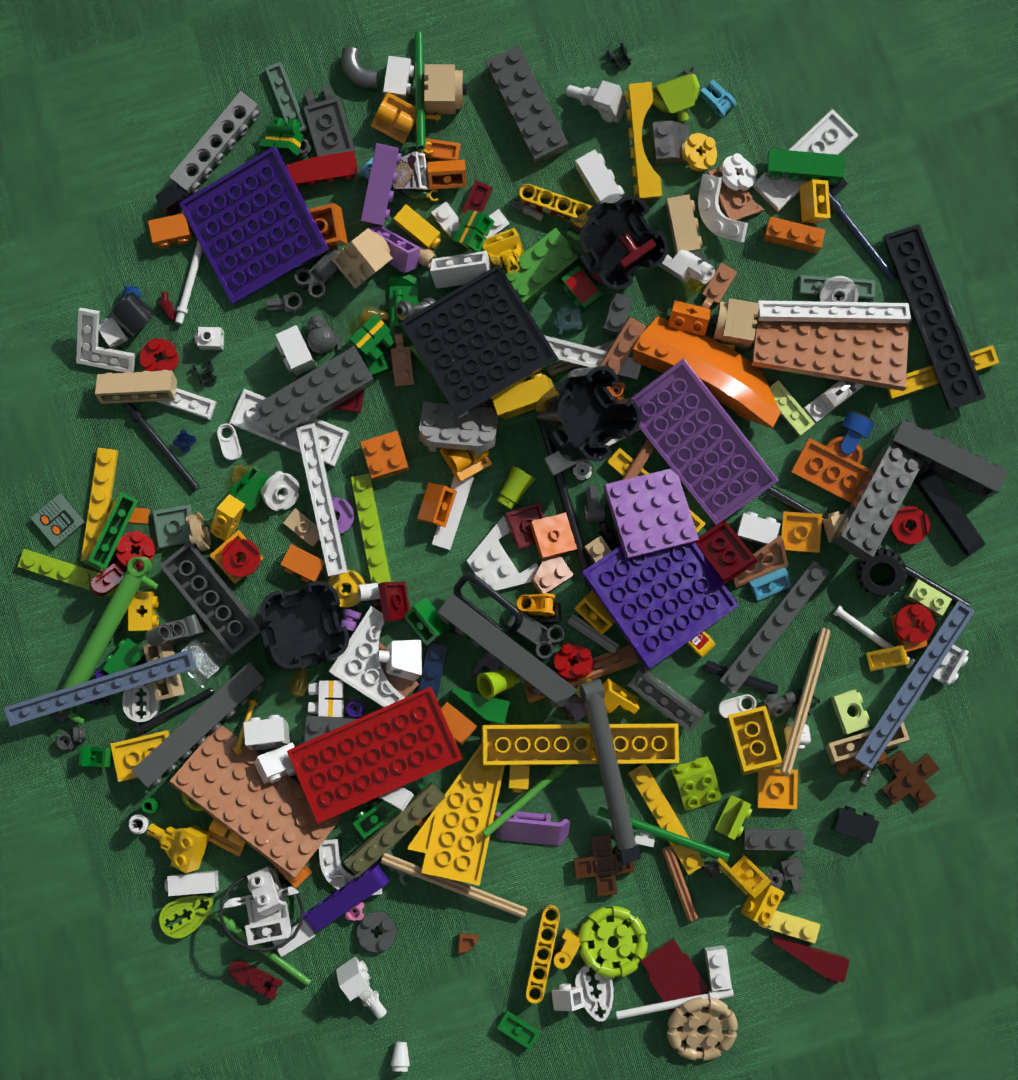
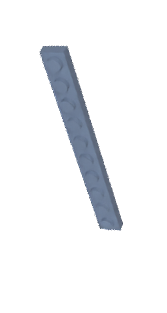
(914, 685)
(100, 687)

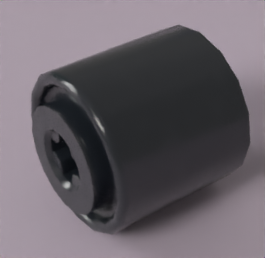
(131, 313)

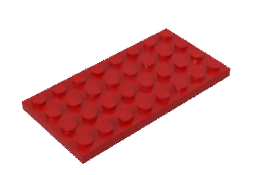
(374, 755)

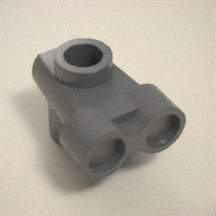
(778, 705)

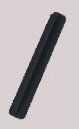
(751, 681)

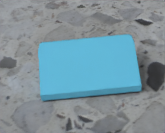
(770, 584)

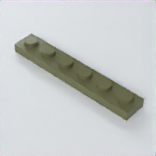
(394, 829)

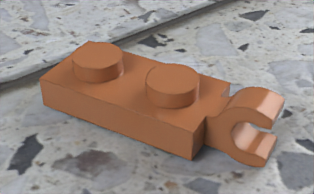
(718, 285)
(402, 362)

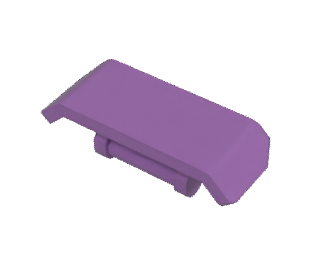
(533, 829)

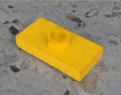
(887, 658)

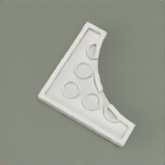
(359, 664)

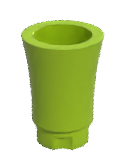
(515, 487)
(495, 682)

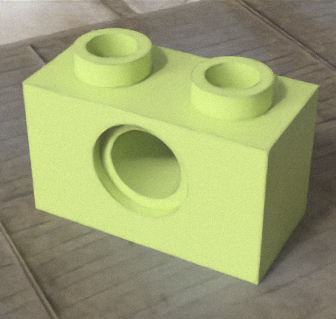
(926, 596)
(841, 703)

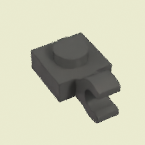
(792, 871)

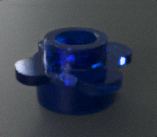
(179, 440)

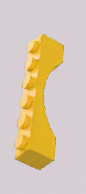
(647, 180)

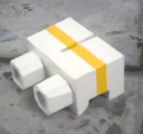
(325, 690)

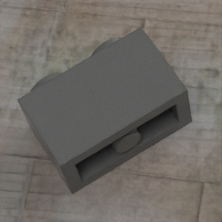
(617, 314)

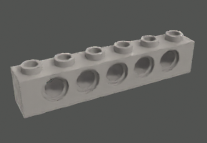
(215, 133)

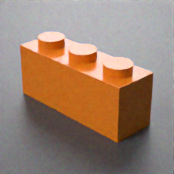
(794, 235)

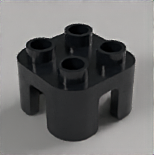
(596, 237)
(584, 415)
(301, 627)

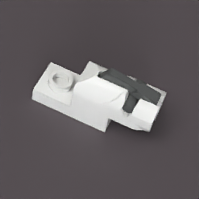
(689, 265)
(831, 399)

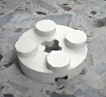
(738, 164)
(835, 284)
(274, 484)

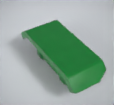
(401, 289)

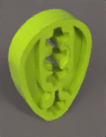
(188, 925)

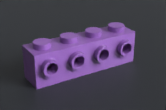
(379, 184)

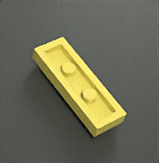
(794, 926)

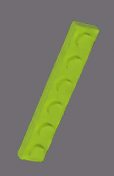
(370, 528)
(58, 569)

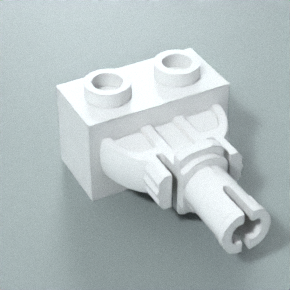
(607, 99)
(354, 982)

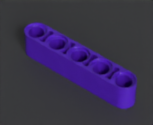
(345, 898)

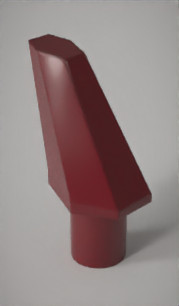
(167, 306)

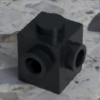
(170, 199)

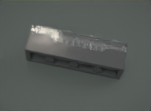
(666, 698)

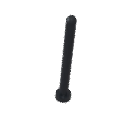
(173, 711)

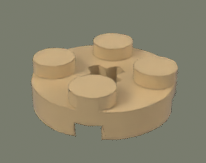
(199, 534)

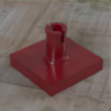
(634, 252)
(392, 600)

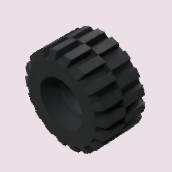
(886, 587)

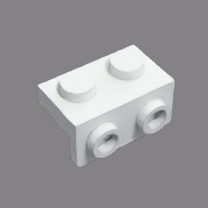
(950, 665)

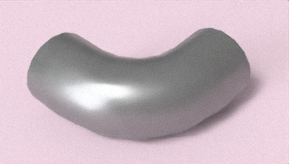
(355, 72)

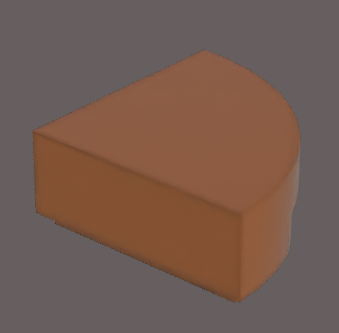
(466, 942)

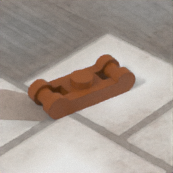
(846, 766)

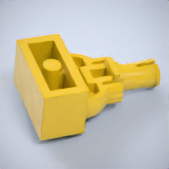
(504, 249)
(182, 845)

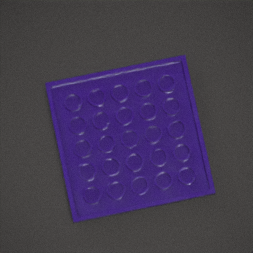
(254, 225)
(660, 597)

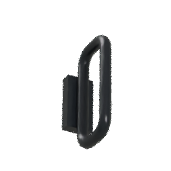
(495, 595)

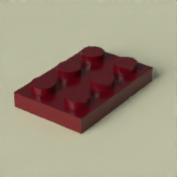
(725, 551)

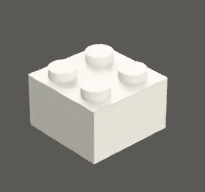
(297, 354)
(266, 733)

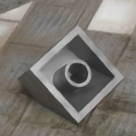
(667, 142)

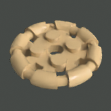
(707, 1038)

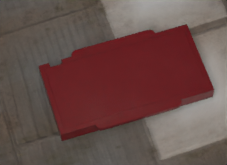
(673, 973)

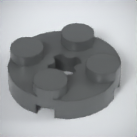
(385, 924)

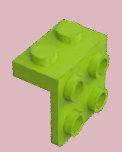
(696, 783)

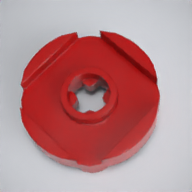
(155, 347)
(917, 518)
(137, 540)
(230, 558)
(915, 612)
(573, 652)

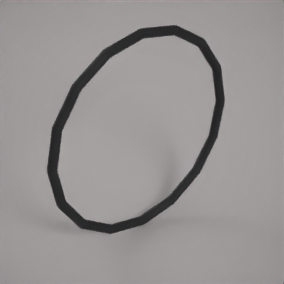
(255, 948)

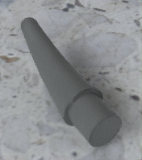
(865, 777)

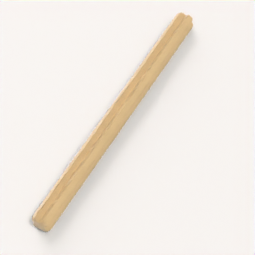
(805, 701)
(455, 886)

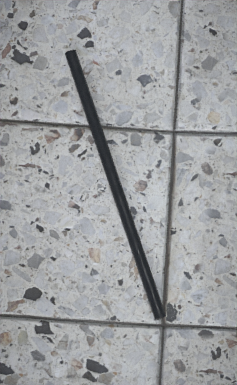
(567, 504)
(911, 573)

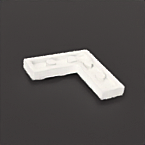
(87, 346)

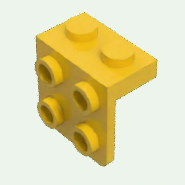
(746, 876)

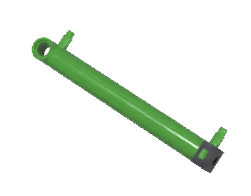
(105, 629)

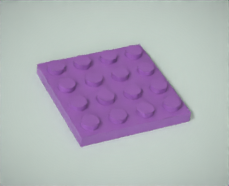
(650, 513)

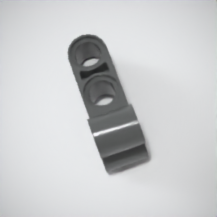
(319, 275)
(175, 631)
(537, 633)

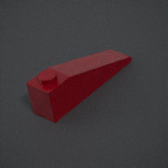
(826, 963)

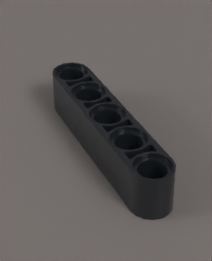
(949, 512)

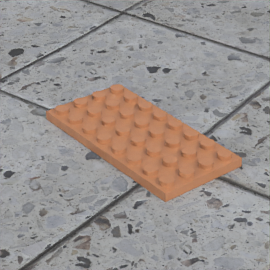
(835, 350)
(266, 816)

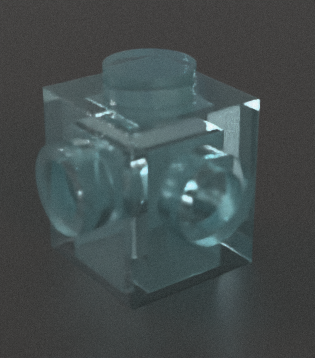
(568, 320)

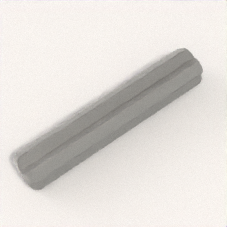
(593, 634)

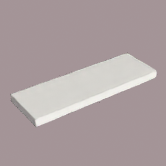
(828, 136)
(249, 419)

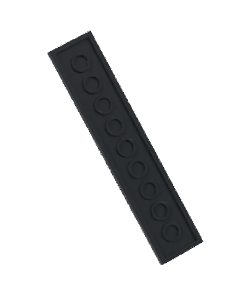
(934, 317)

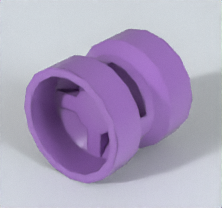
(350, 619)

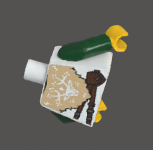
(412, 173)

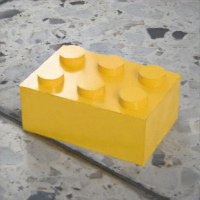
(522, 396)
(754, 740)

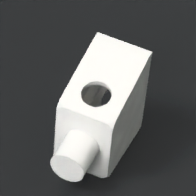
(402, 659)

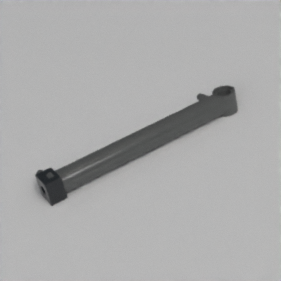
(593, 698)

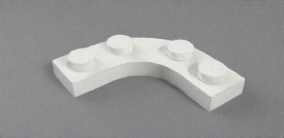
(711, 214)
(449, 220)
(332, 865)

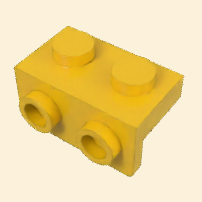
(763, 906)

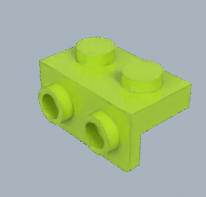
(733, 817)

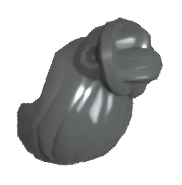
(320, 335)

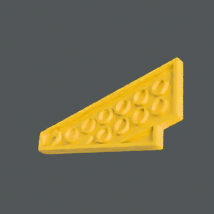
(453, 831)

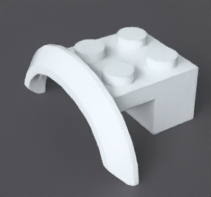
(265, 927)

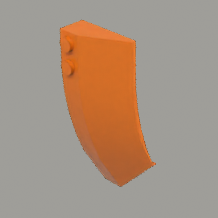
(720, 368)

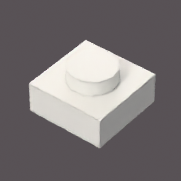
(644, 839)

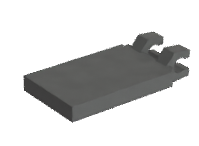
(327, 124)

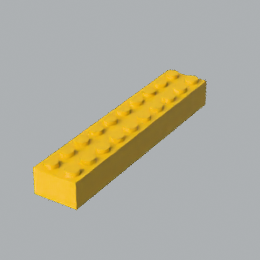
(575, 744)

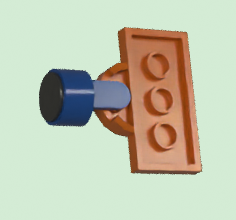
(838, 463)

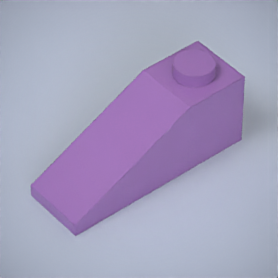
(403, 252)

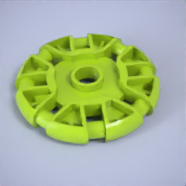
(624, 942)

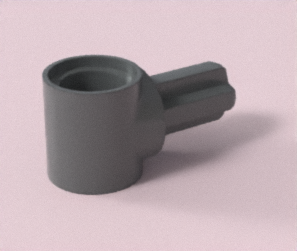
(283, 303)
(593, 510)

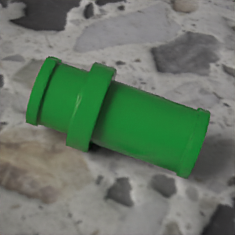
(146, 805)

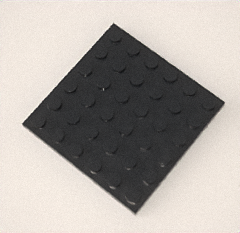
(479, 341)

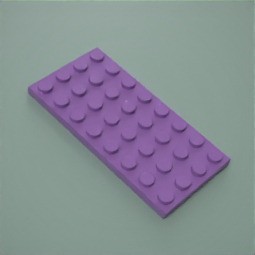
(701, 442)

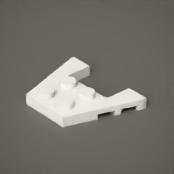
(494, 565)

